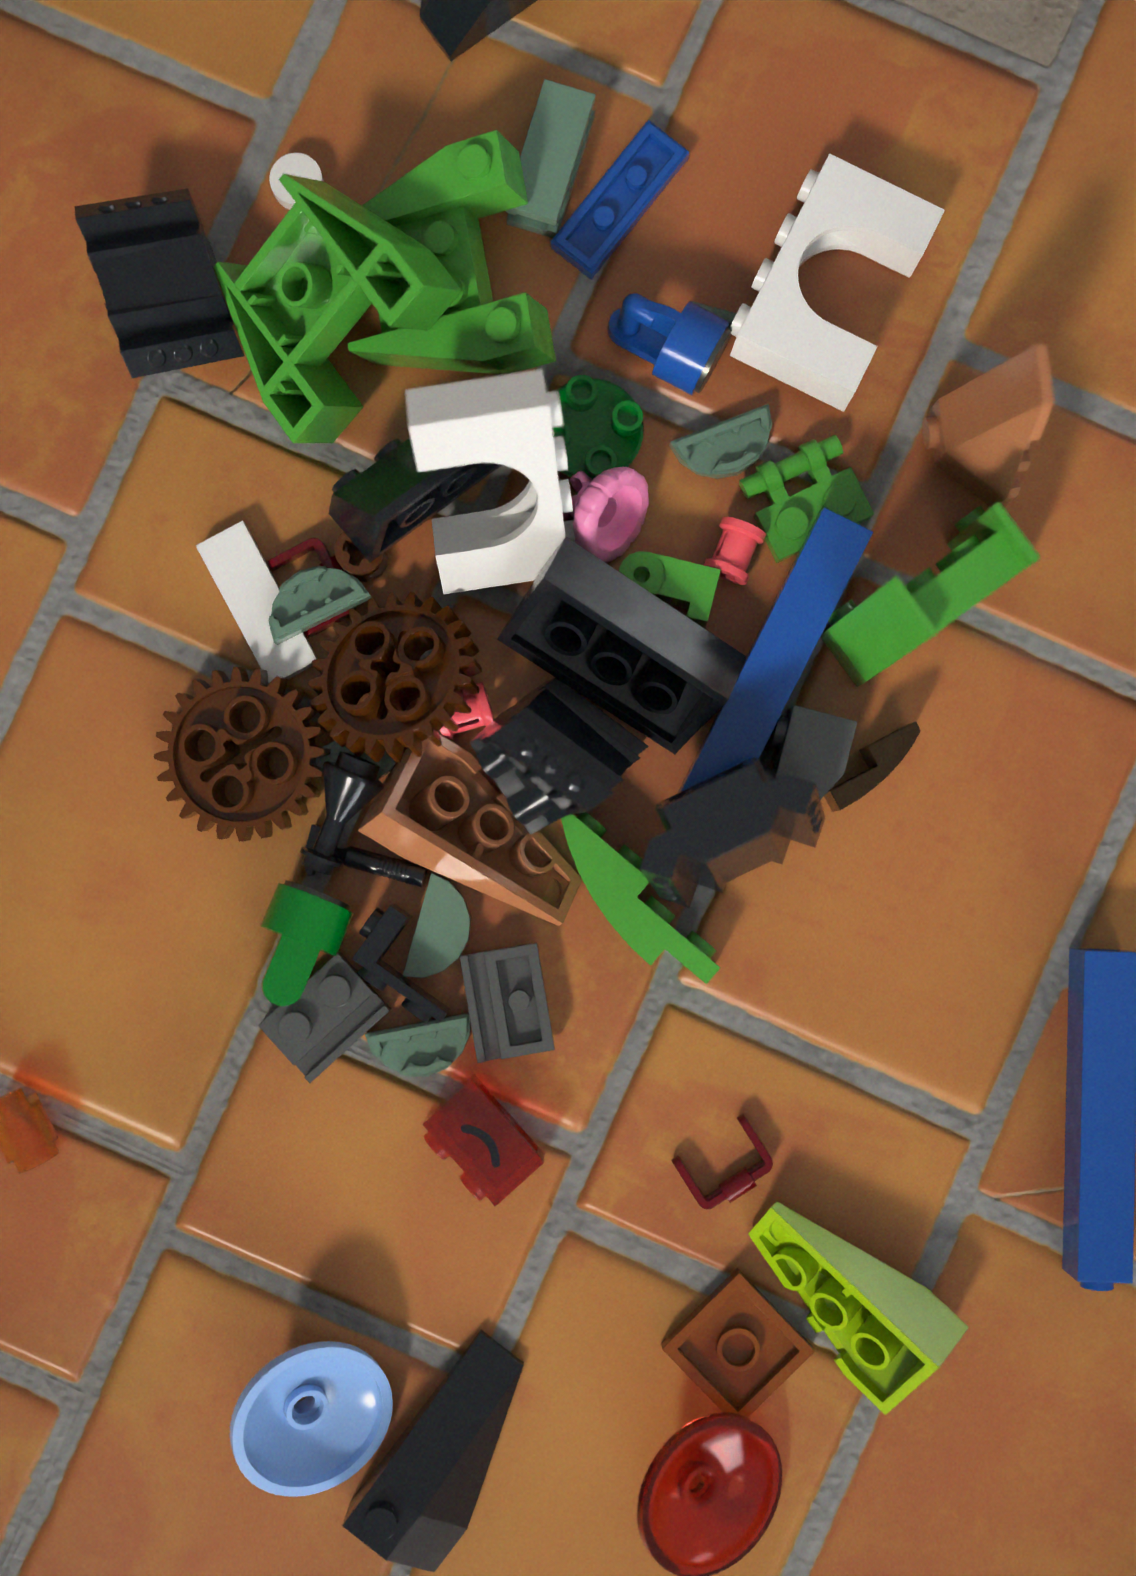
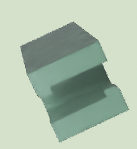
(553, 156)

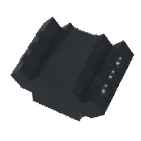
(159, 282)
(555, 754)
(729, 829)

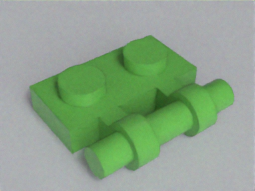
(791, 517)

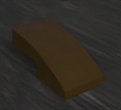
(881, 760)

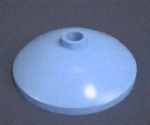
(319, 1440)

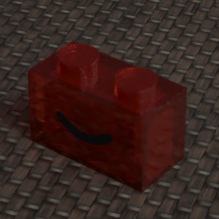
(482, 1141)

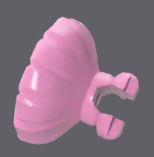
(608, 511)

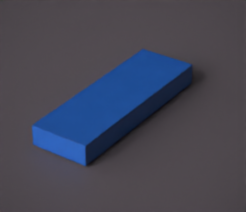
(619, 199)

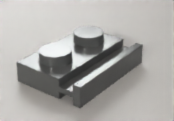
(507, 1002)
(326, 1018)

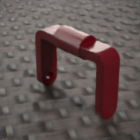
(326, 560)
(736, 1184)

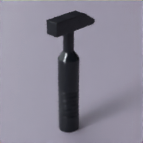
(373, 862)

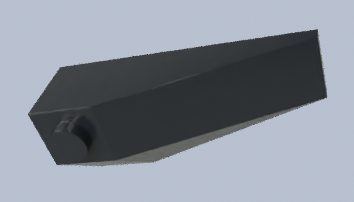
(433, 1474)

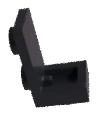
(380, 933)

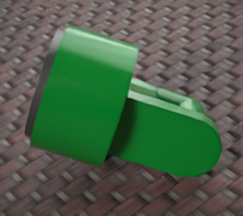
(307, 925)

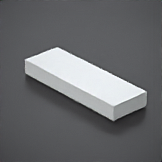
(249, 594)

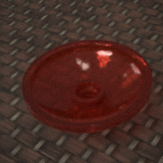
(709, 1494)

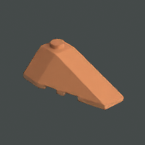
(987, 425)
(458, 825)

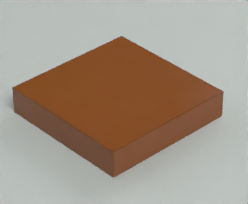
(737, 1346)

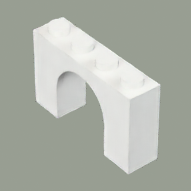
(844, 212)
(507, 424)

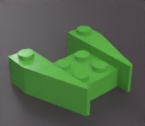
(442, 209)
(310, 291)
(905, 616)

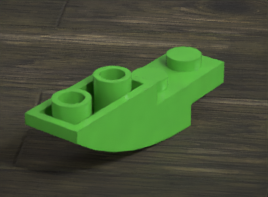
(615, 883)

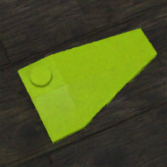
(879, 1320)

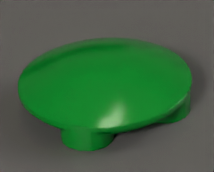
(599, 425)

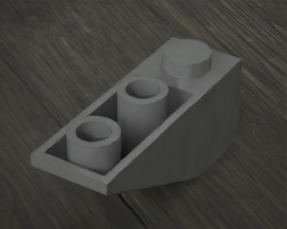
(811, 747)

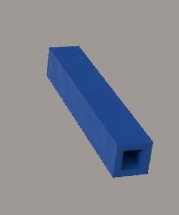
(782, 645)
(1100, 1118)

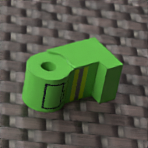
(674, 582)

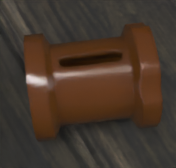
(365, 571)

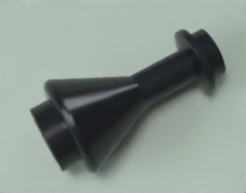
(347, 788)

